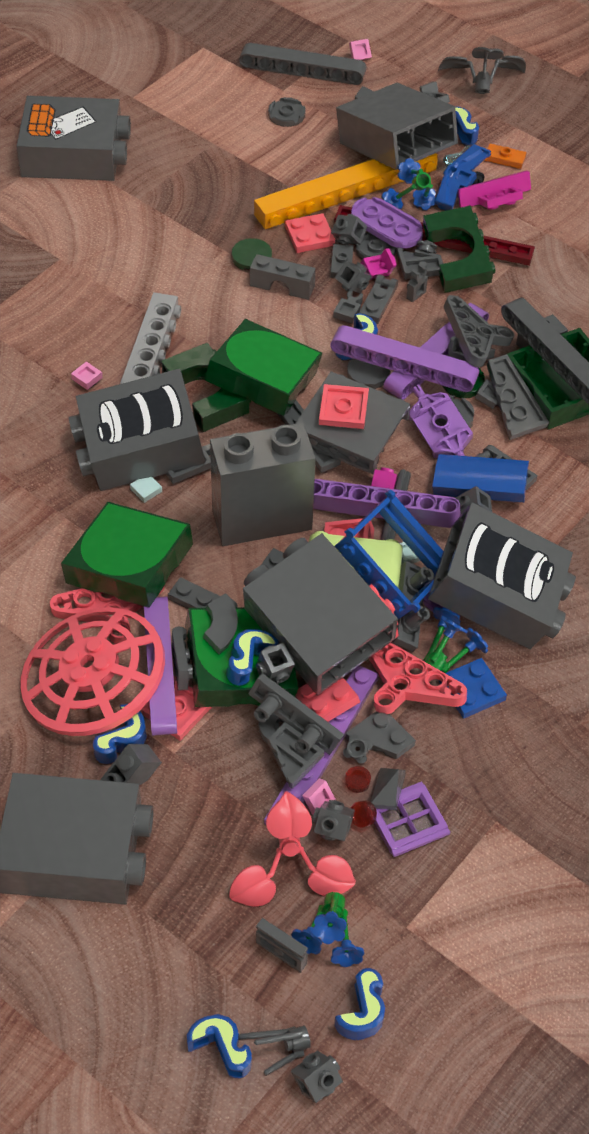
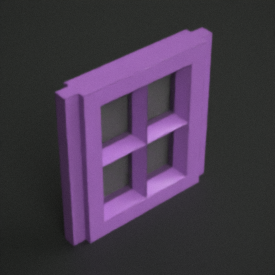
(412, 823)

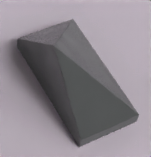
(388, 788)

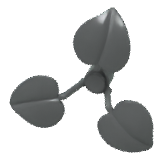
(483, 80)

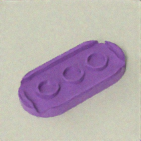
(388, 222)

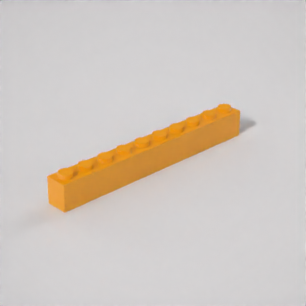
(330, 191)

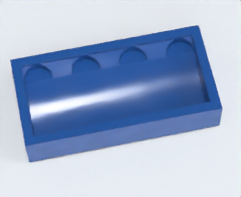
(497, 477)

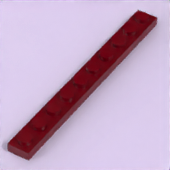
(498, 248)

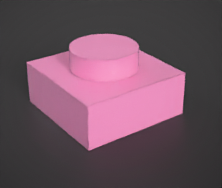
(360, 49)
(86, 375)
(317, 795)

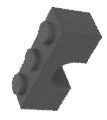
(297, 277)

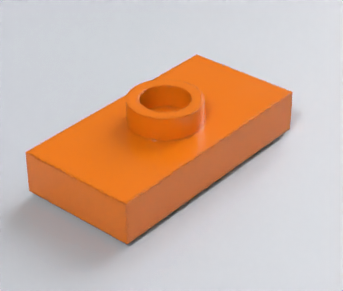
(506, 156)

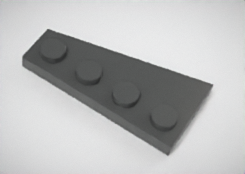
(516, 402)

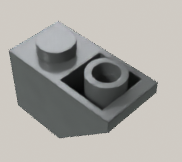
(133, 765)

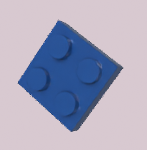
(481, 686)

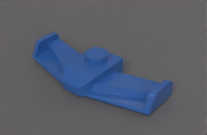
(459, 175)

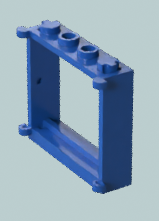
(415, 538)

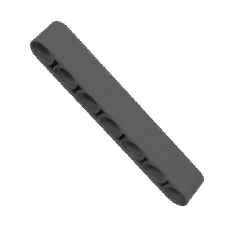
(303, 63)
(549, 345)

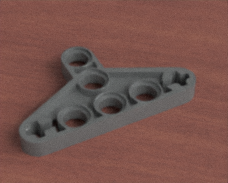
(473, 332)

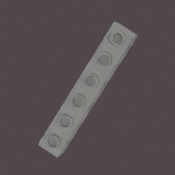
(153, 337)

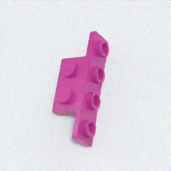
(496, 192)

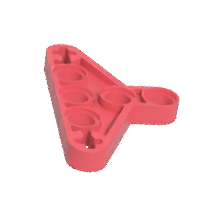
(97, 601)
(418, 685)

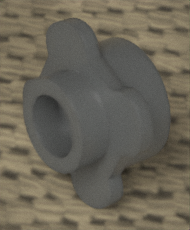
(426, 246)
(355, 741)

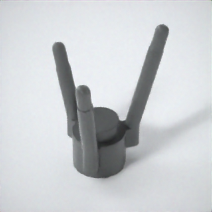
(294, 1039)

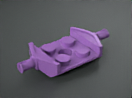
(445, 439)

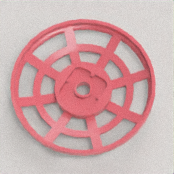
(95, 676)

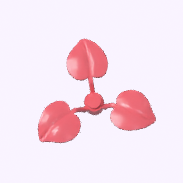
(289, 822)

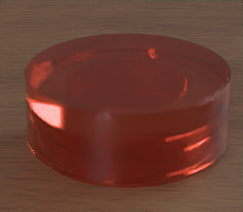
(357, 779)
(364, 814)

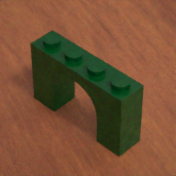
(463, 226)
(214, 409)

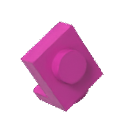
(380, 264)
(384, 478)

